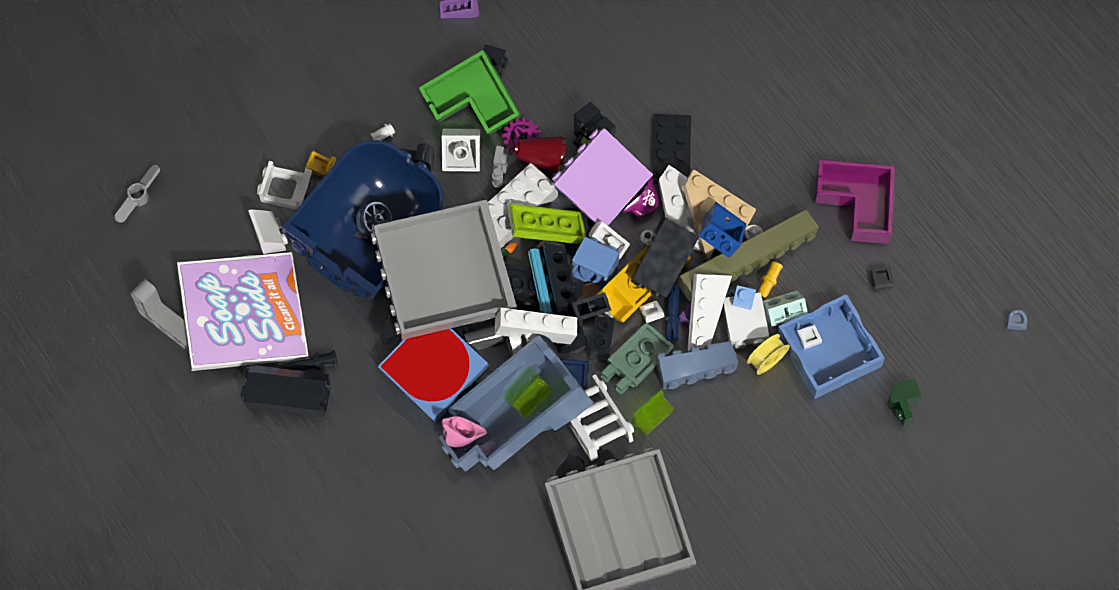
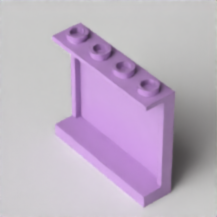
(601, 177)

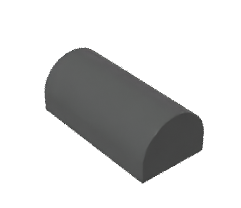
(483, 338)

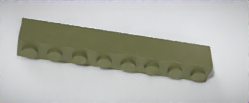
(756, 251)

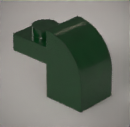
(901, 397)

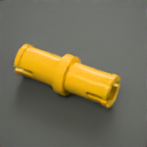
(769, 279)

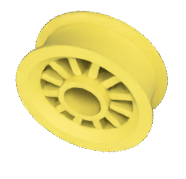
(768, 354)

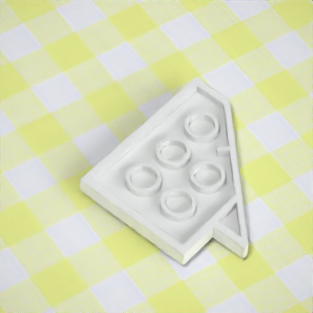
(675, 201)

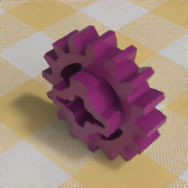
(517, 132)

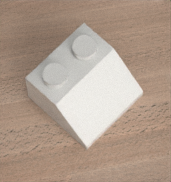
(461, 150)
(268, 232)

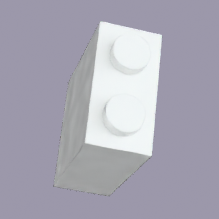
(745, 325)

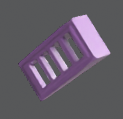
(466, 13)

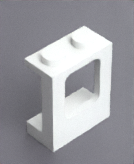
(301, 192)

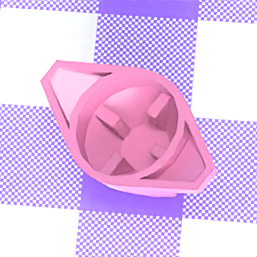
(461, 431)

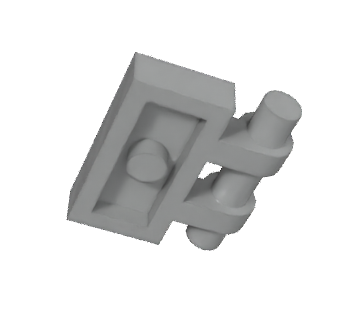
(499, 167)

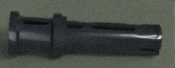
(317, 361)

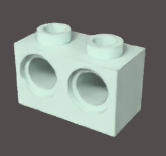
(784, 308)

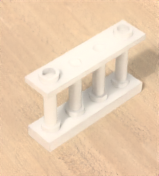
(582, 431)

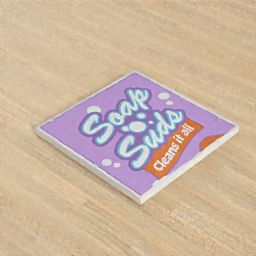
(242, 311)

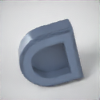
(1017, 320)

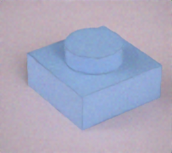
(744, 297)

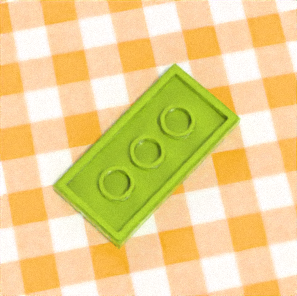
(546, 224)

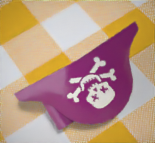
(644, 201)

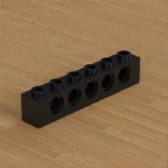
(559, 282)

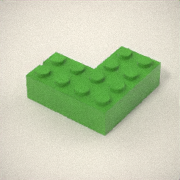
(476, 84)

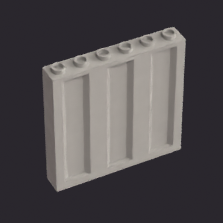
(619, 522)

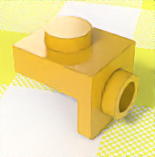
(320, 164)

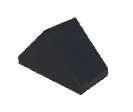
(591, 306)

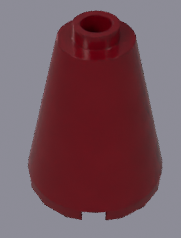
(542, 152)

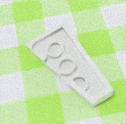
(706, 305)

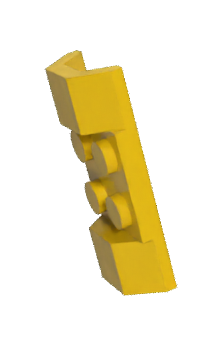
(623, 294)

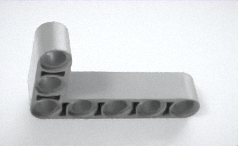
(150, 306)

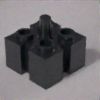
(589, 119)

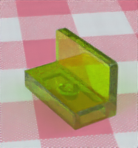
(530, 395)
(652, 413)

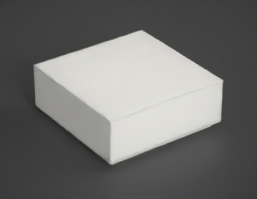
(651, 311)
(809, 336)

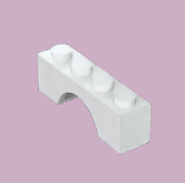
(516, 322)

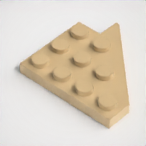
(702, 195)

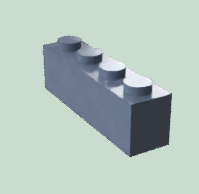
(695, 364)

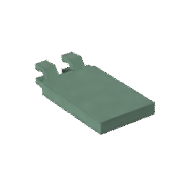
(636, 358)

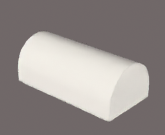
(609, 237)

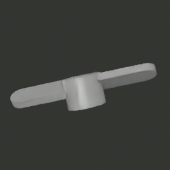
(130, 202)

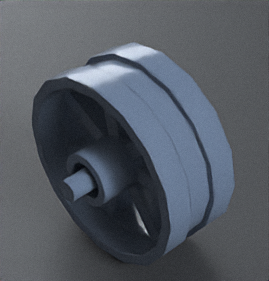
(383, 216)

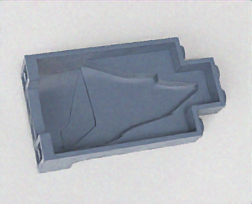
(504, 425)

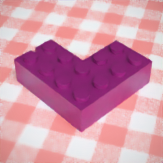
(866, 189)

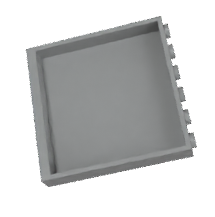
(443, 269)

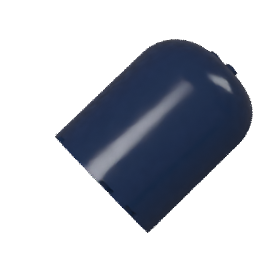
(326, 219)

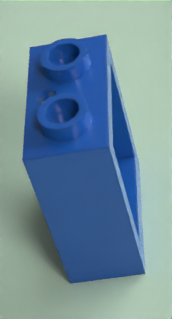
(715, 225)

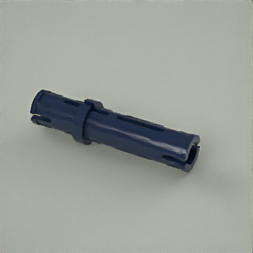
(672, 319)

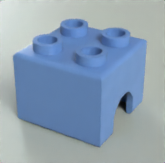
(595, 262)

